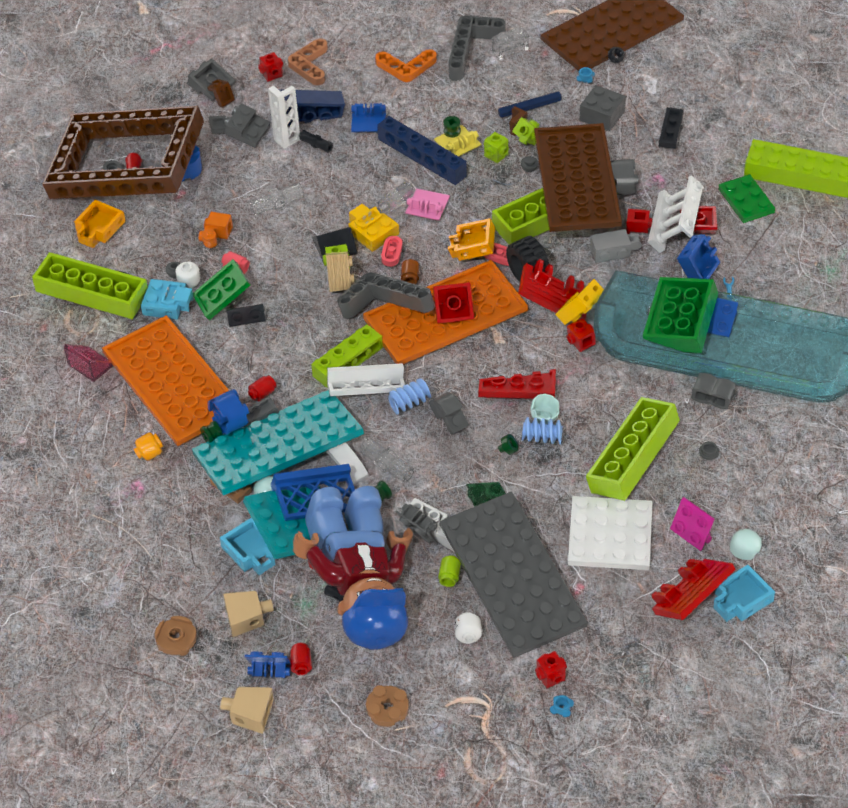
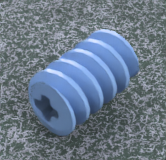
(408, 394)
(542, 430)

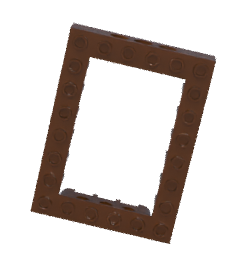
(181, 122)

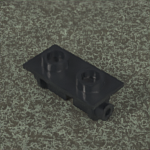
(246, 315)

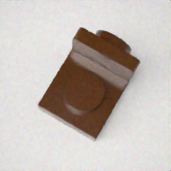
(222, 92)
(516, 115)

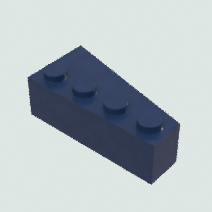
(317, 105)

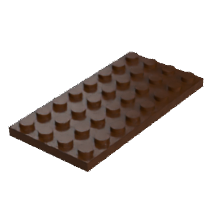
(614, 23)
(577, 177)

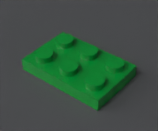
(746, 198)
(221, 289)

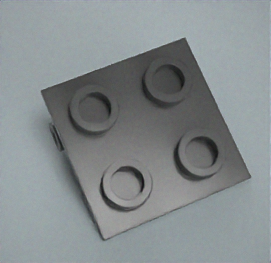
(418, 522)

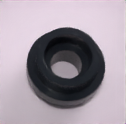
(619, 52)

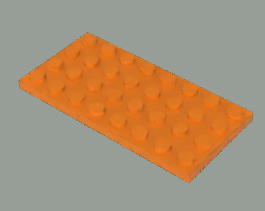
(413, 334)
(167, 377)

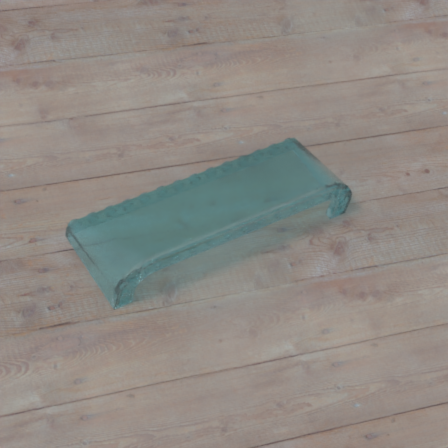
(768, 349)

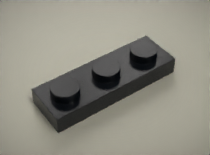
(671, 128)

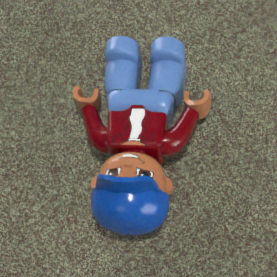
(358, 564)

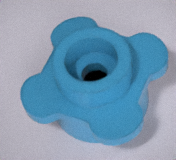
(585, 75)
(562, 700)

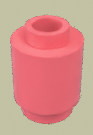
(242, 261)

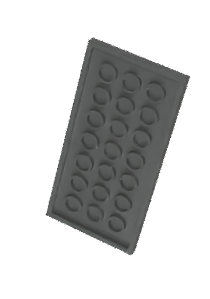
(513, 574)

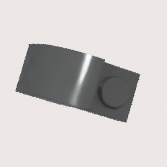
(449, 408)

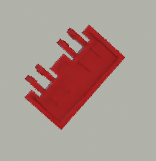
(546, 289)
(698, 582)

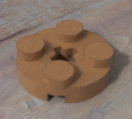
(175, 646)
(387, 694)

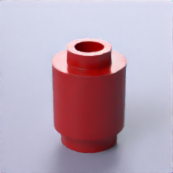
(261, 388)
(300, 659)

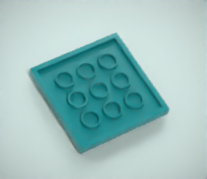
(271, 524)

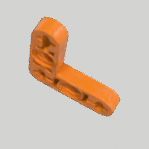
(404, 71)

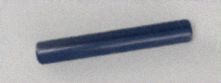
(531, 103)

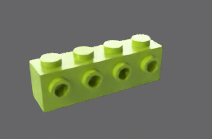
(349, 352)

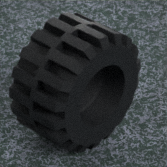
(525, 251)

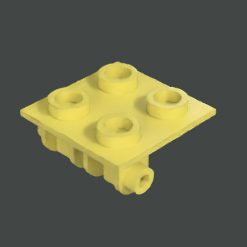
(461, 144)

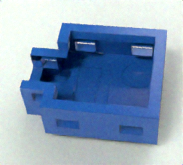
(698, 258)

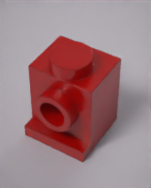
(638, 221)

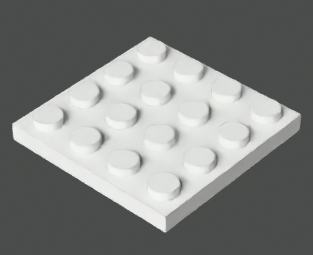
(610, 533)

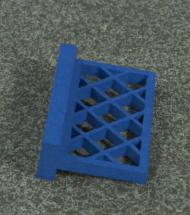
(311, 479)

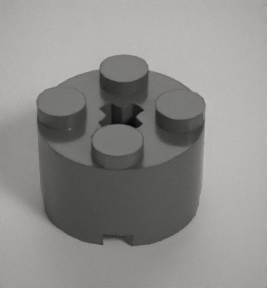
(624, 176)

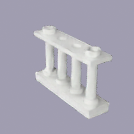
(666, 208)

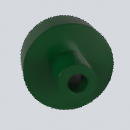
(508, 444)

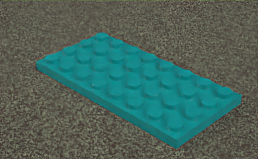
(277, 442)

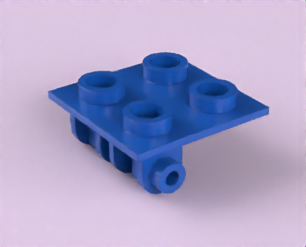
(367, 118)
(723, 317)
(278, 659)

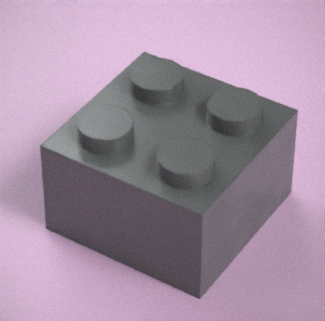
(602, 107)

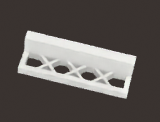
(279, 117)
(365, 377)

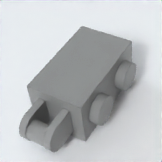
(613, 245)

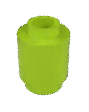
(449, 571)

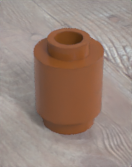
(410, 271)

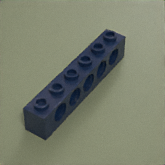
(422, 150)

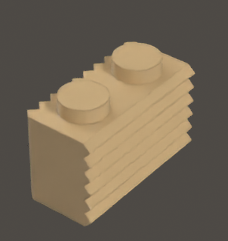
(338, 271)

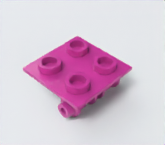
(692, 524)

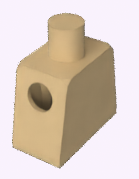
(245, 611)
(249, 707)

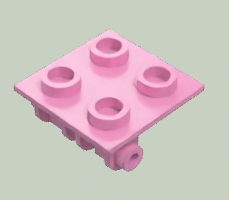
(427, 204)

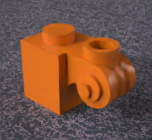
(215, 226)

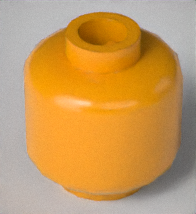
(148, 446)

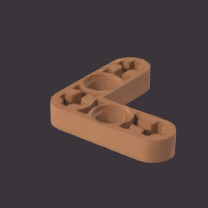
(316, 48)

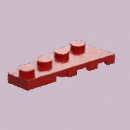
(518, 385)

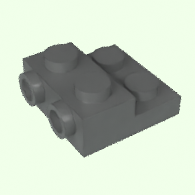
(205, 75)
(246, 125)

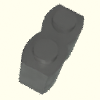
(713, 390)

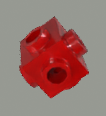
(271, 66)
(581, 335)
(551, 669)

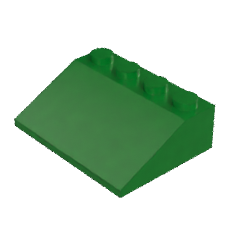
(681, 313)

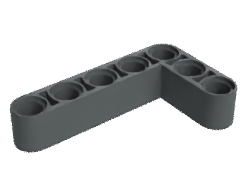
(468, 28)
(386, 289)

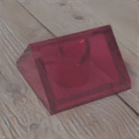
(86, 361)

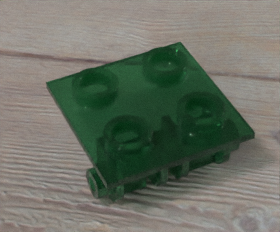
(483, 492)

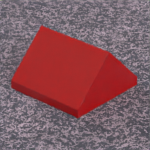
(705, 221)
(453, 302)

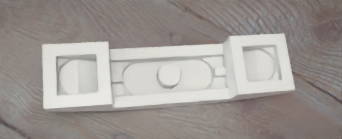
(344, 455)

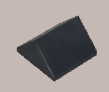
(335, 238)

